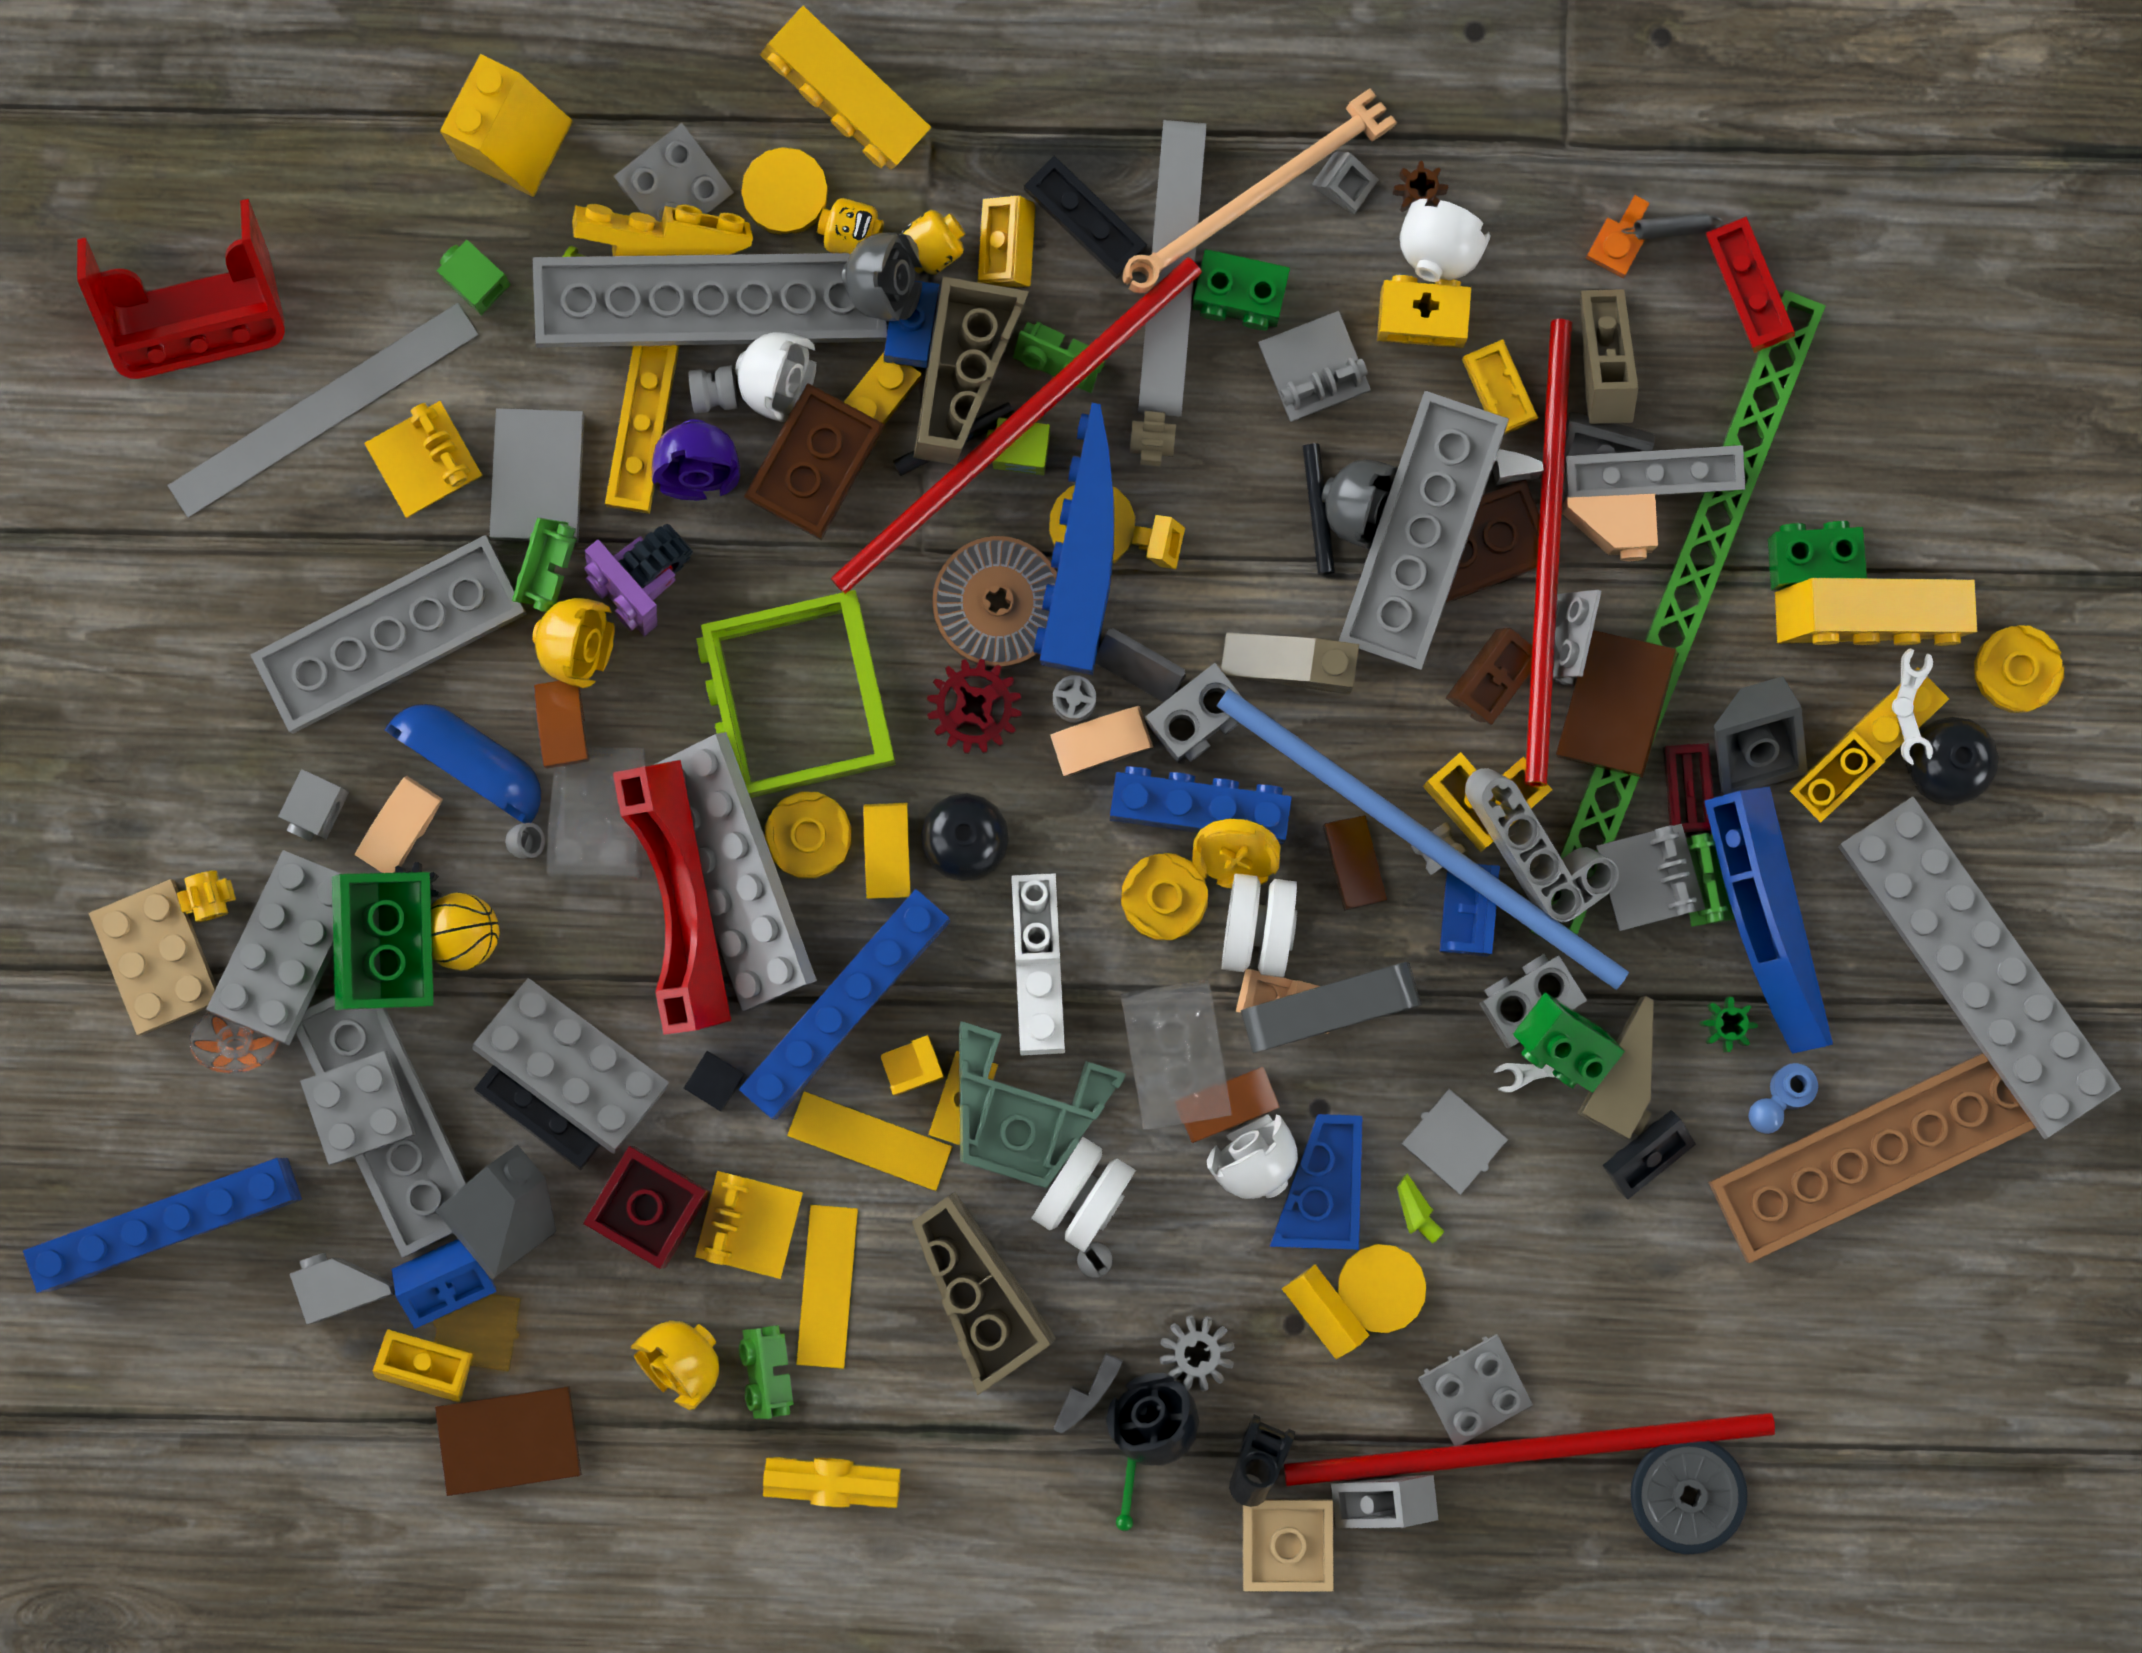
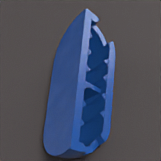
(470, 758)

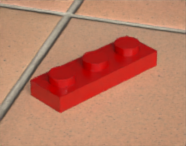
(1750, 284)

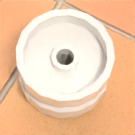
(1264, 926)
(1083, 1194)

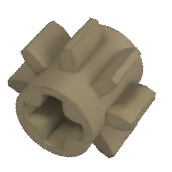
(1152, 438)

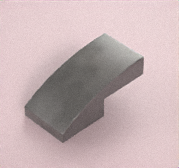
(1079, 1402)

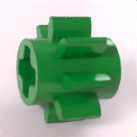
(1741, 1026)

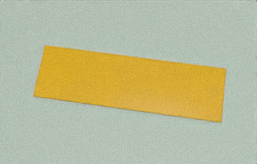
(869, 1141)
(827, 1286)

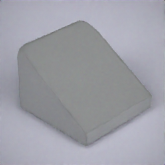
(1345, 181)

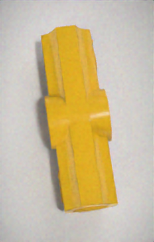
(831, 1482)

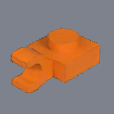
(1612, 247)

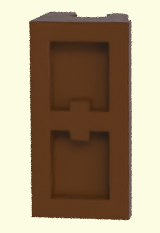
(1493, 676)

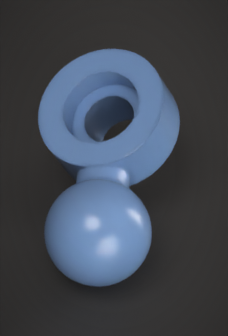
(1768, 1114)

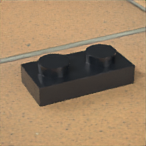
(1649, 1154)

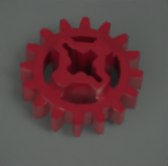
(991, 693)

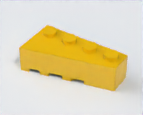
(844, 89)
(1876, 611)

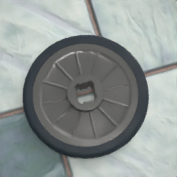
(1717, 1505)

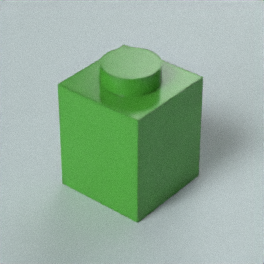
(472, 276)

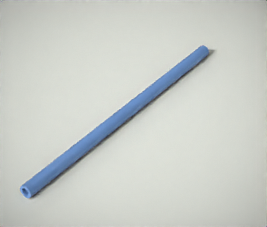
(1422, 839)

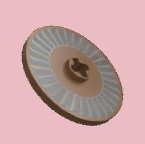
(965, 613)

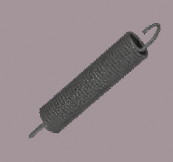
(1672, 226)

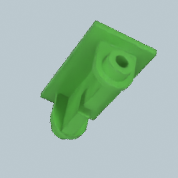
(1041, 350)
(549, 546)
(1710, 882)
(764, 1388)

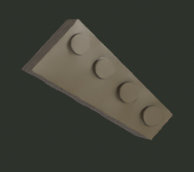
(965, 350)
(980, 1295)

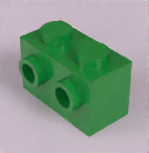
(1240, 290)
(1816, 553)
(1567, 1043)

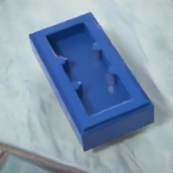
(910, 339)

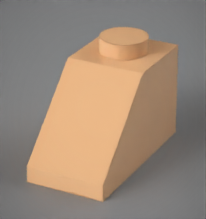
(1617, 523)

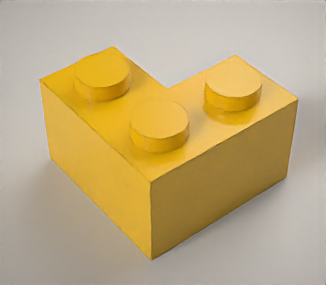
(1448, 790)

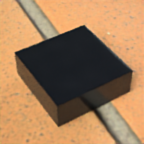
(714, 1081)

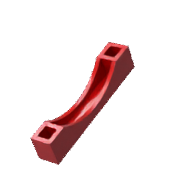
(691, 978)

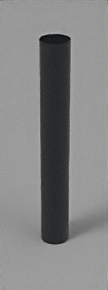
(982, 423)
(1319, 520)

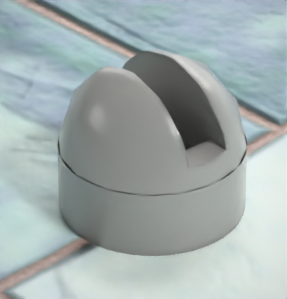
(525, 844)
(1086, 1265)

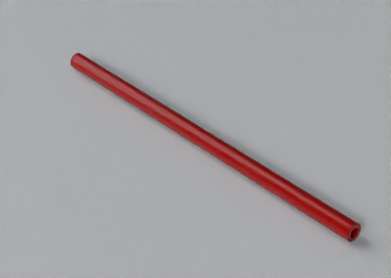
(1016, 425)
(1548, 554)
(1528, 1449)

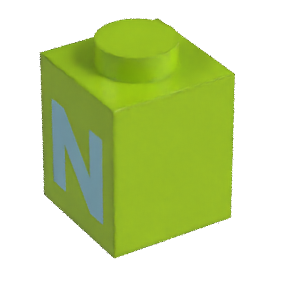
(1027, 453)

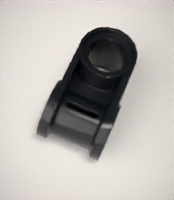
(1260, 1455)

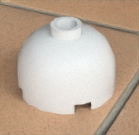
(1442, 240)
(775, 373)
(1256, 1160)

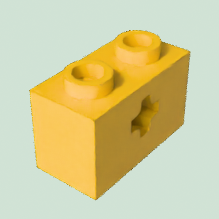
(1402, 320)

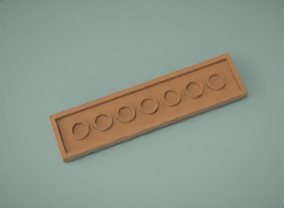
(1868, 1157)

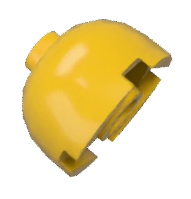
(574, 640)
(679, 1359)

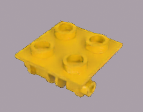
(423, 458)
(748, 1224)

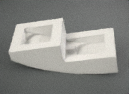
(1515, 467)

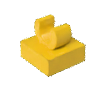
(1161, 542)

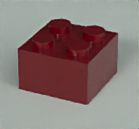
(646, 1207)

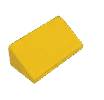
(1006, 241)
(1325, 1312)
(422, 1365)

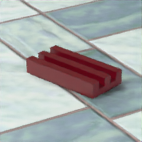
(1703, 749)

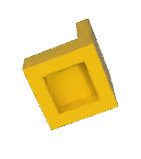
(912, 1066)

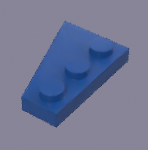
(1326, 1189)

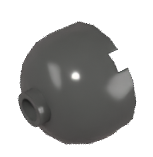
(883, 276)
(1358, 500)

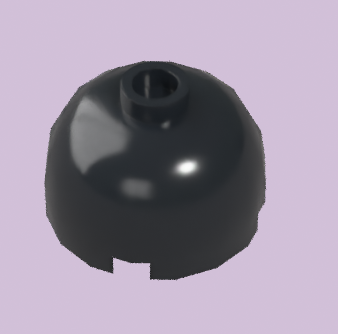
(1961, 761)
(965, 837)
(1153, 1420)

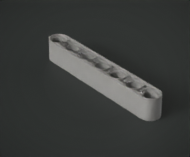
(1174, 215)

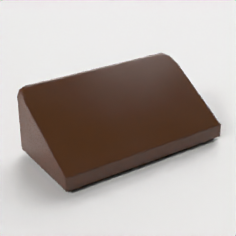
(1354, 862)

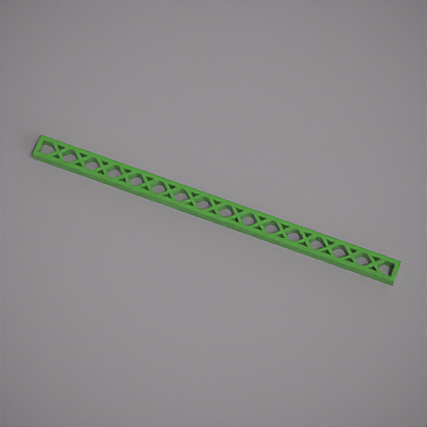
(1718, 552)

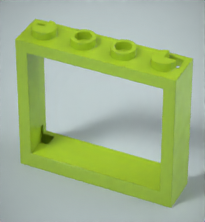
(720, 690)

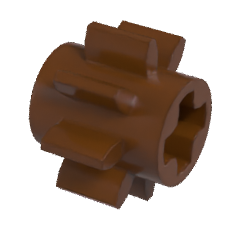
(1430, 184)

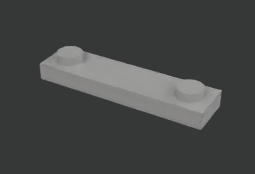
(1656, 472)

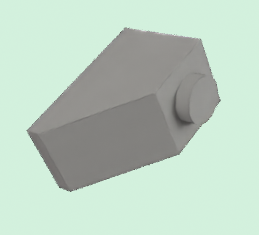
(335, 1287)
(1385, 1502)

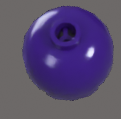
(695, 460)

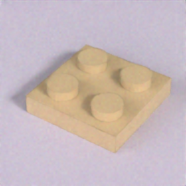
(1288, 1545)

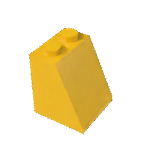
(505, 126)

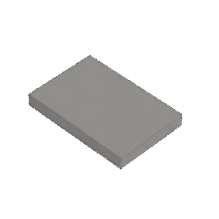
(535, 470)

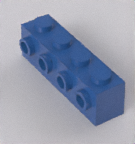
(1190, 806)

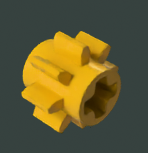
(206, 896)

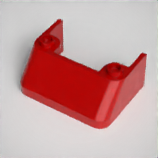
(188, 320)

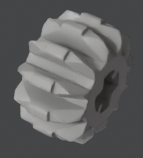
(1203, 1366)

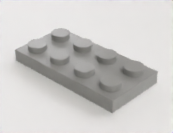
(280, 952)
(570, 1065)

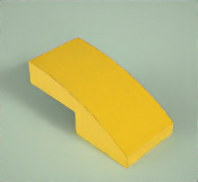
(886, 850)

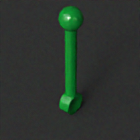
(1124, 1521)

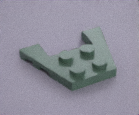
(1016, 1129)

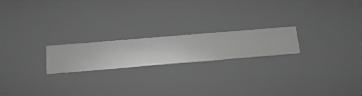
(322, 410)

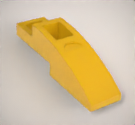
(680, 232)
(1862, 751)

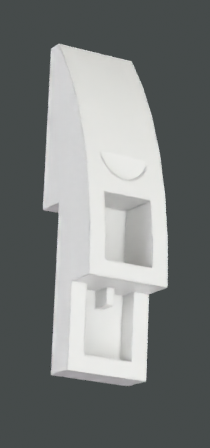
(1038, 964)

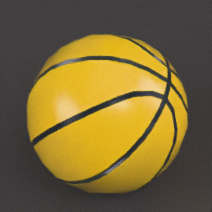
(463, 931)

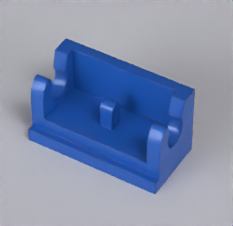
(1467, 917)
(440, 1283)

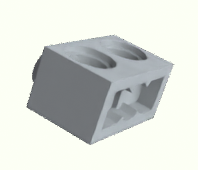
(1189, 705)
(1528, 994)

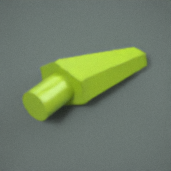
(1417, 1210)

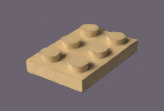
(154, 957)

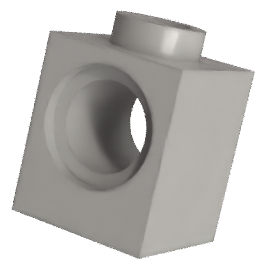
(312, 806)

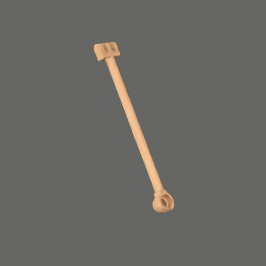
(1361, 121)

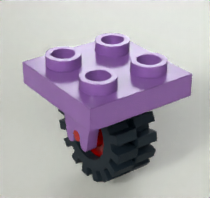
(637, 574)

